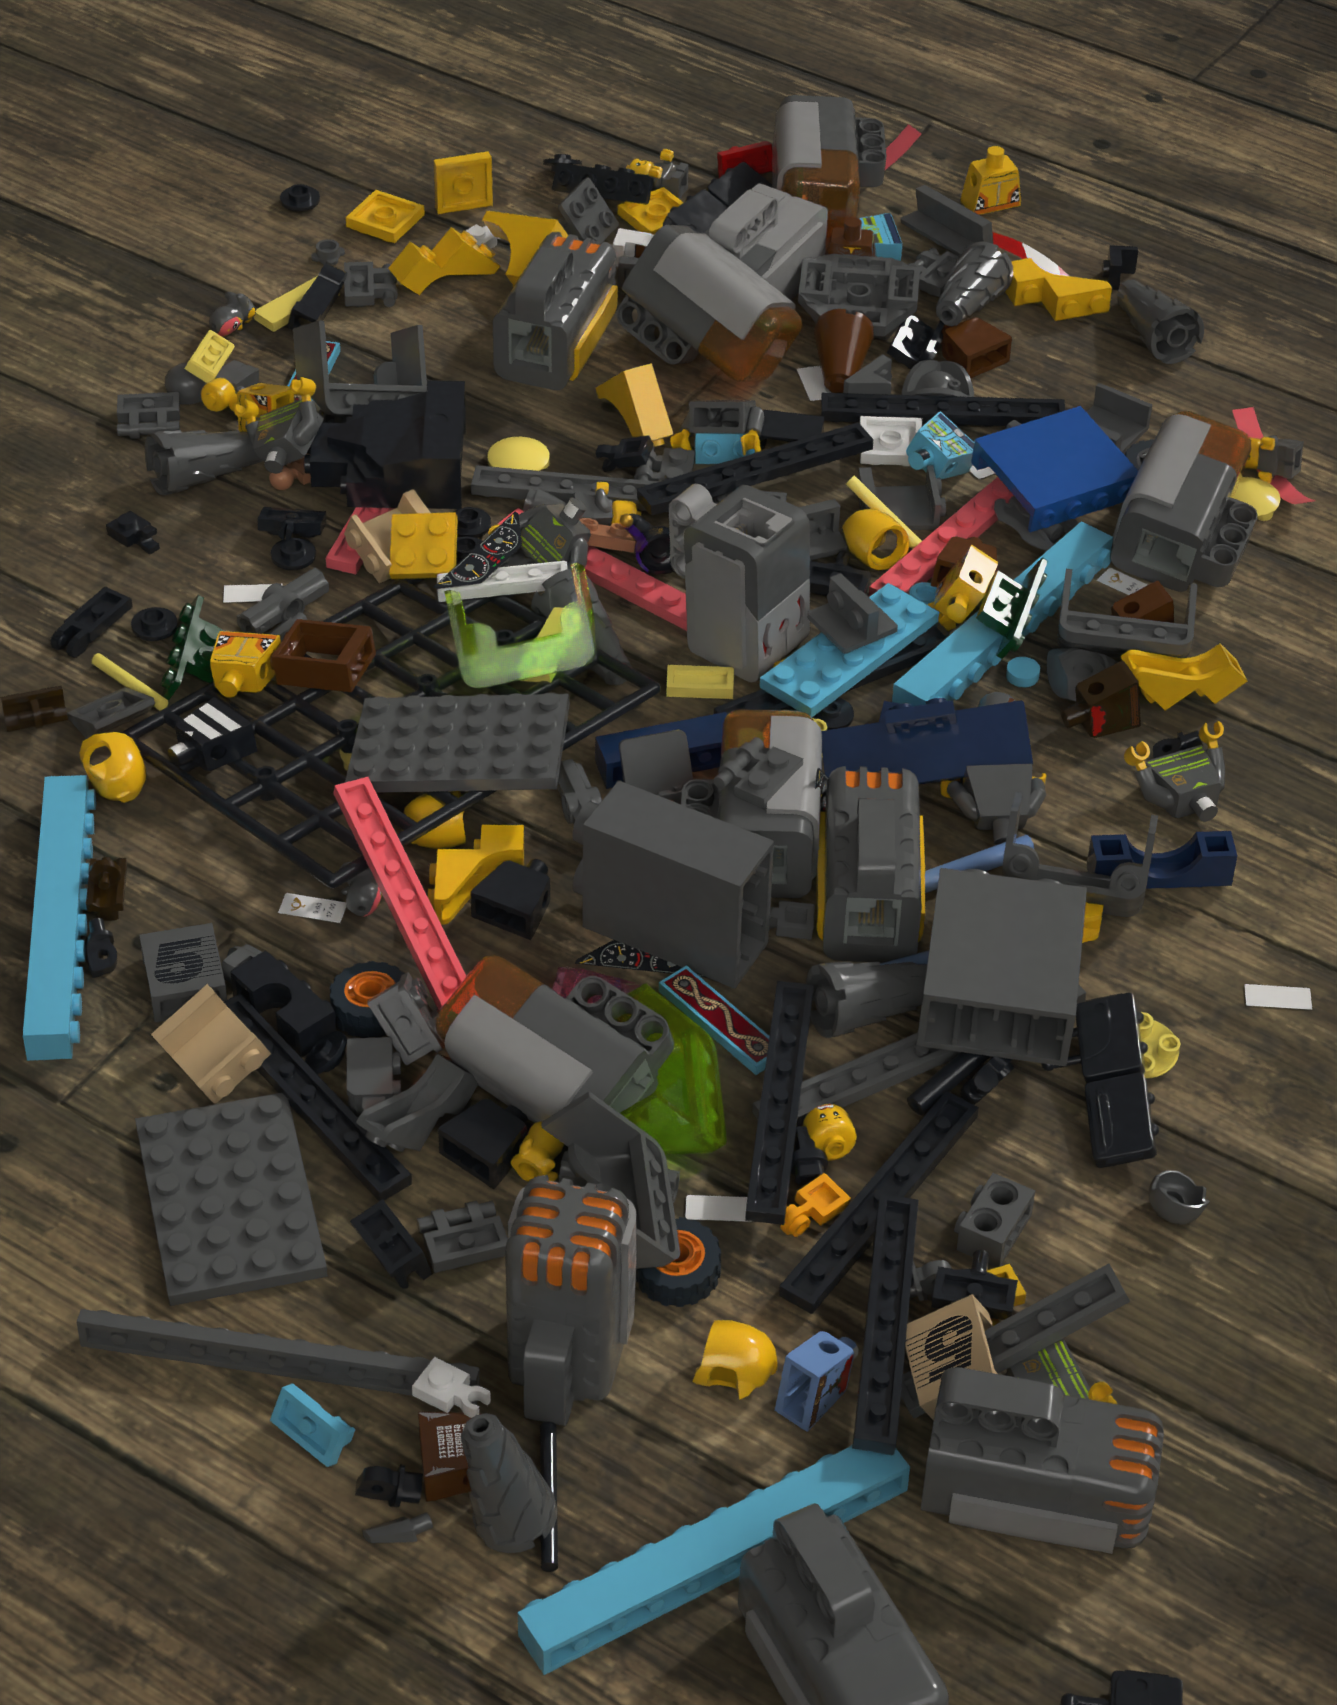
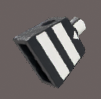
(212, 737)

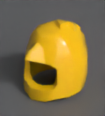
(867, 531)
(119, 775)
(444, 836)
(736, 1358)

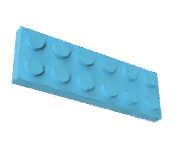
(822, 673)

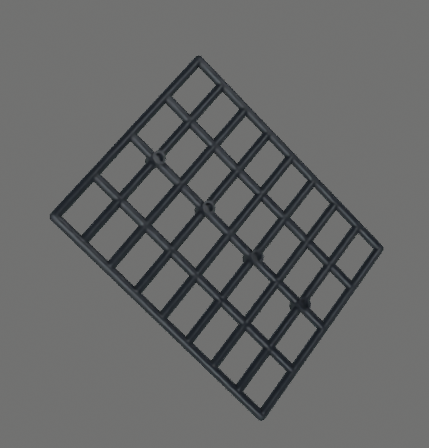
(268, 781)

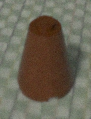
(842, 345)

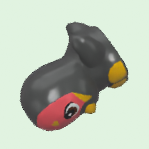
(232, 315)
(362, 893)

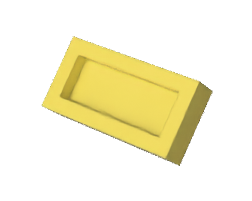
(700, 681)

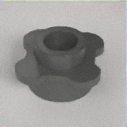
(327, 252)

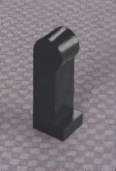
(319, 297)

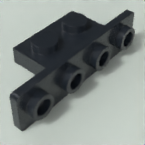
(611, 184)

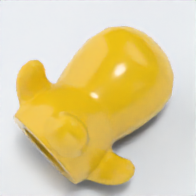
(537, 1154)

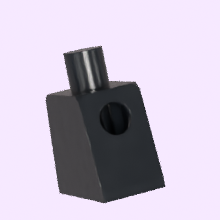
(513, 897)
(484, 1140)

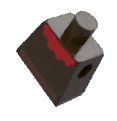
(1106, 702)

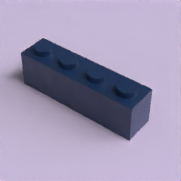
(703, 739)

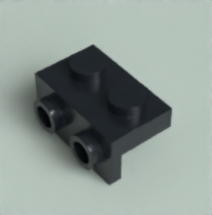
(915, 341)

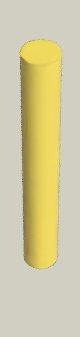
(874, 503)
(127, 679)

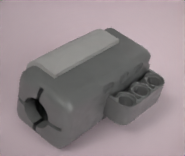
(828, 1621)

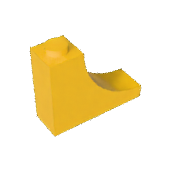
(524, 236)
(639, 402)

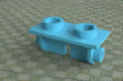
(718, 447)

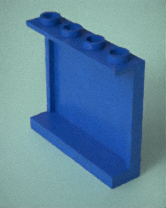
(1057, 466)

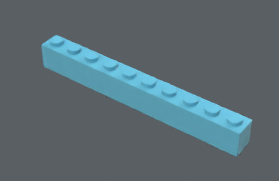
(974, 646)
(59, 919)
(699, 1556)

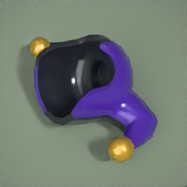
(652, 544)

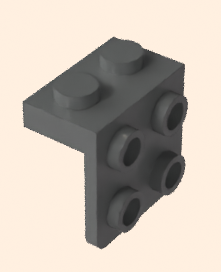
(657, 763)

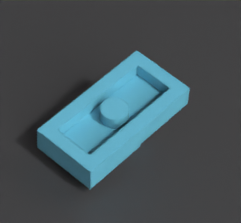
(311, 1425)

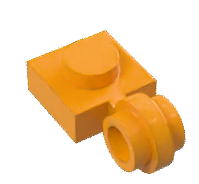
(820, 1200)

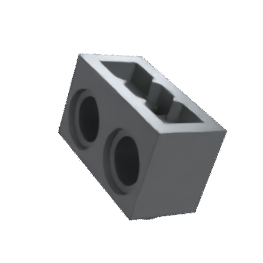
(994, 1219)

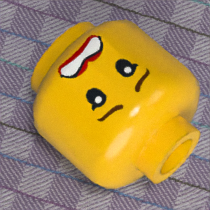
(831, 1130)

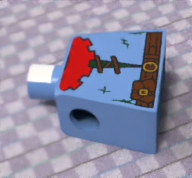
(814, 1378)

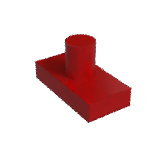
(755, 155)

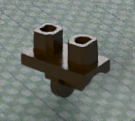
(34, 708)
(106, 887)

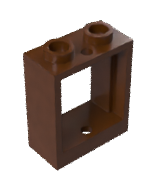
(349, 641)

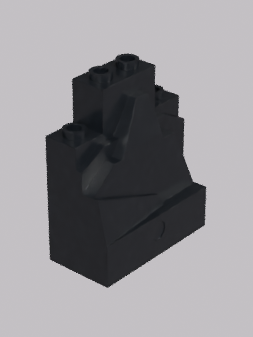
(395, 450)

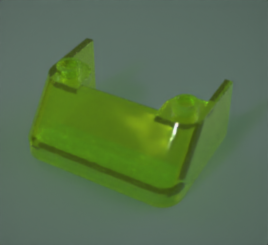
(488, 665)
(687, 1104)

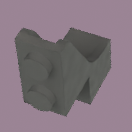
(412, 1114)

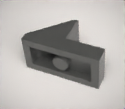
(872, 378)

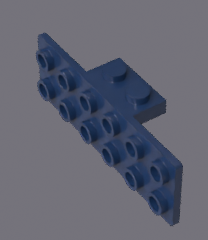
(932, 740)

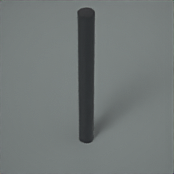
(548, 1470)

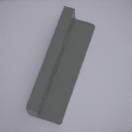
(947, 221)

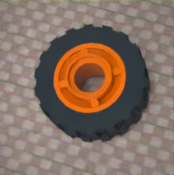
(354, 989)
(693, 1276)

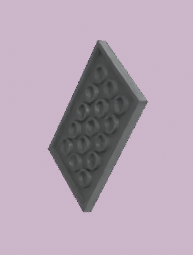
(460, 742)
(230, 1199)

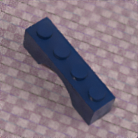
(1201, 862)

